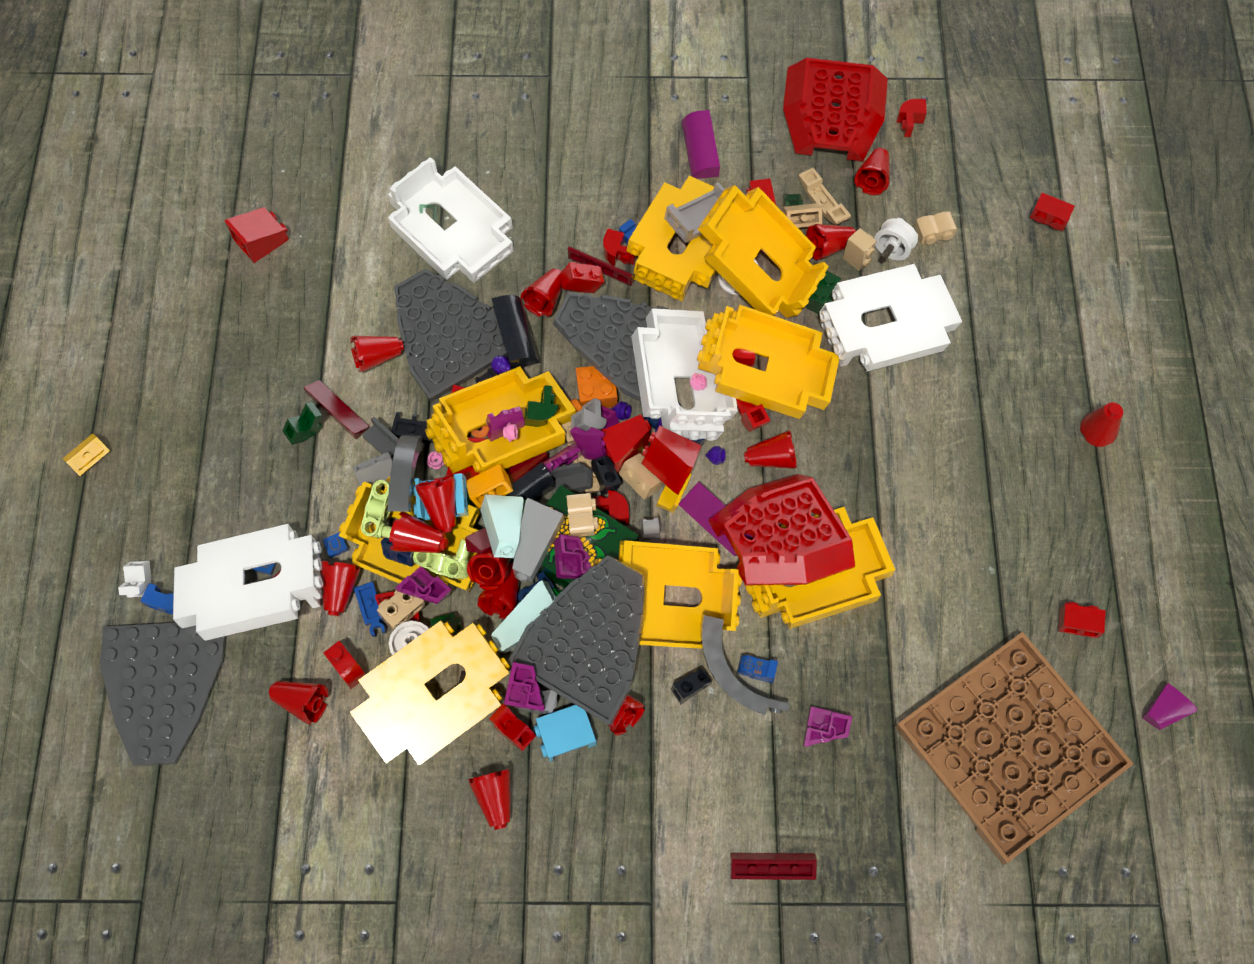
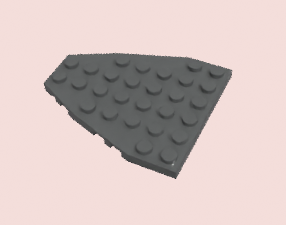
(444, 332)
(602, 335)
(589, 639)
(158, 686)

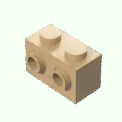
(804, 215)
(859, 249)
(640, 477)
(399, 609)

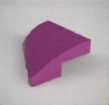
(498, 422)
(589, 442)
(570, 557)
(424, 586)
(523, 688)
(1168, 708)
(825, 726)

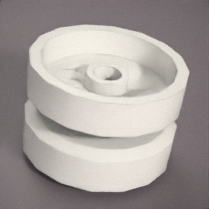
(404, 634)

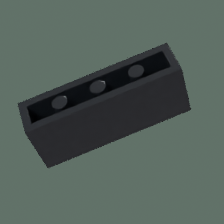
(515, 331)
(533, 484)

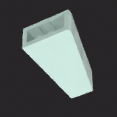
(503, 523)
(510, 630)

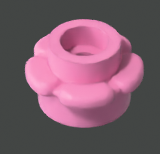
(698, 382)
(510, 432)
(431, 460)

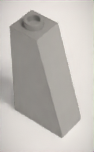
(537, 535)

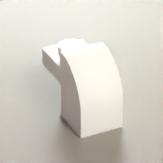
(137, 577)

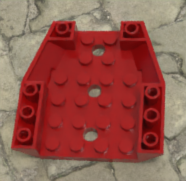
(810, 111)
(789, 556)

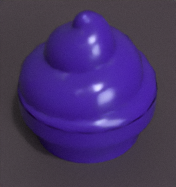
(500, 364)
(622, 410)
(716, 455)

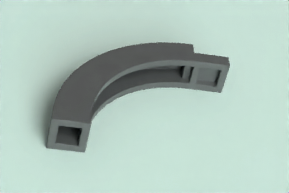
(403, 471)
(713, 654)

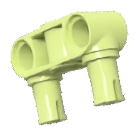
(377, 511)
(444, 563)

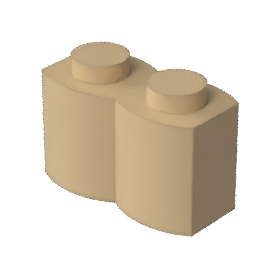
(935, 227)
(580, 515)

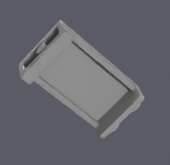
(689, 216)

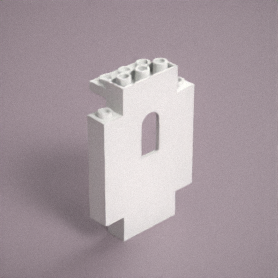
(471, 243)
(921, 315)
(668, 352)
(215, 592)

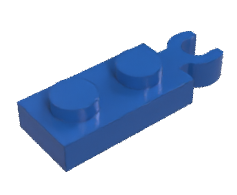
(368, 606)

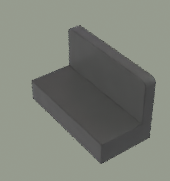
(381, 438)
(573, 477)

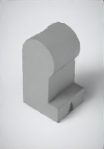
(650, 530)

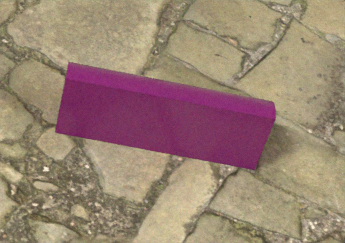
(701, 145)
(701, 507)

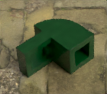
(539, 412)
(304, 426)

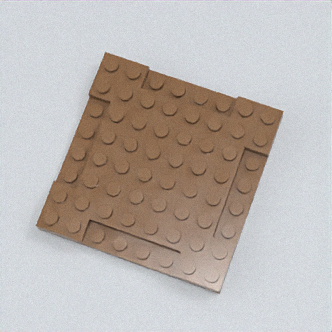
(1014, 747)

